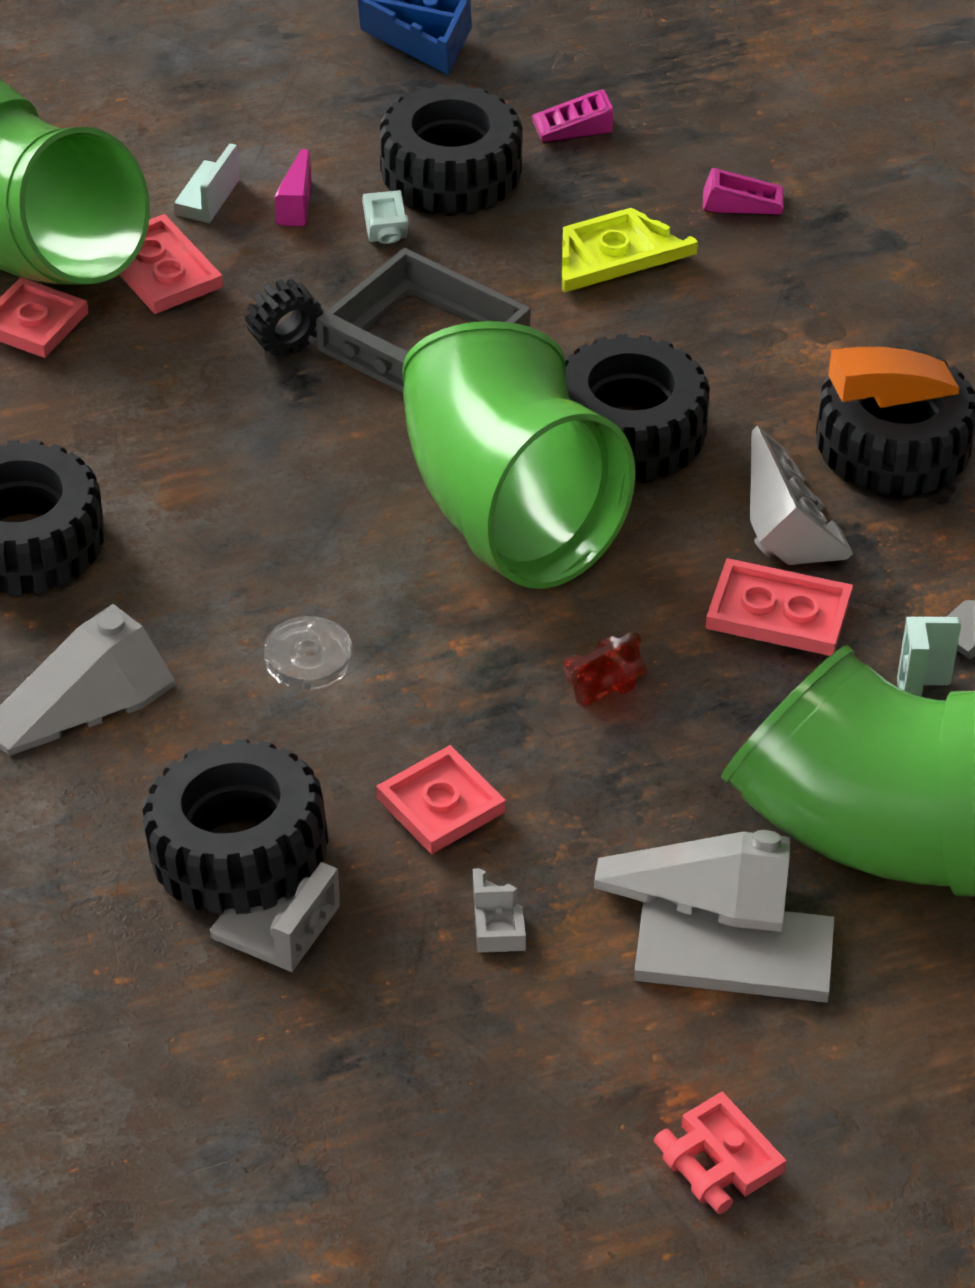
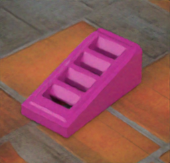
(576, 118)
(294, 192)
(741, 194)

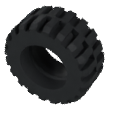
(451, 149)
(648, 377)
(897, 455)
(71, 527)
(241, 866)

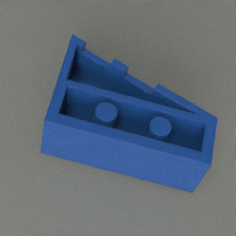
(421, 28)

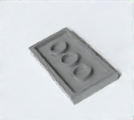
(721, 957)

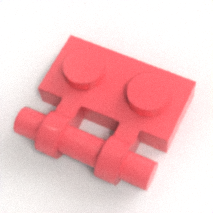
(730, 1142)

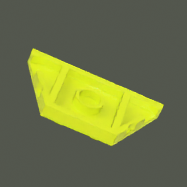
(616, 247)

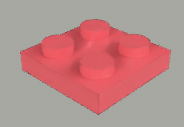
(38, 316)
(440, 799)

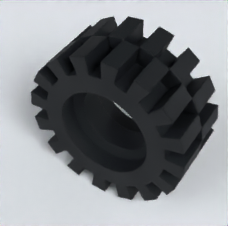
(273, 306)

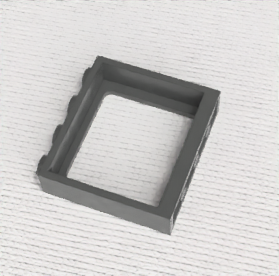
(344, 325)

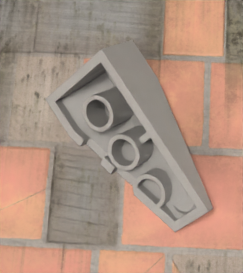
(786, 510)
(93, 673)
(728, 874)

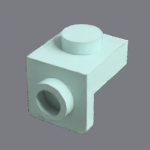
(385, 216)

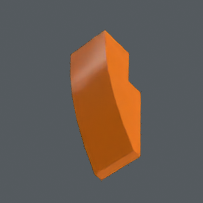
(889, 375)

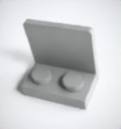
(288, 929)

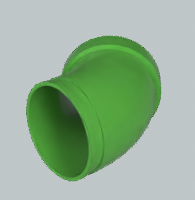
(67, 199)
(510, 456)
(868, 775)

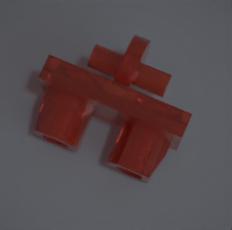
(608, 668)

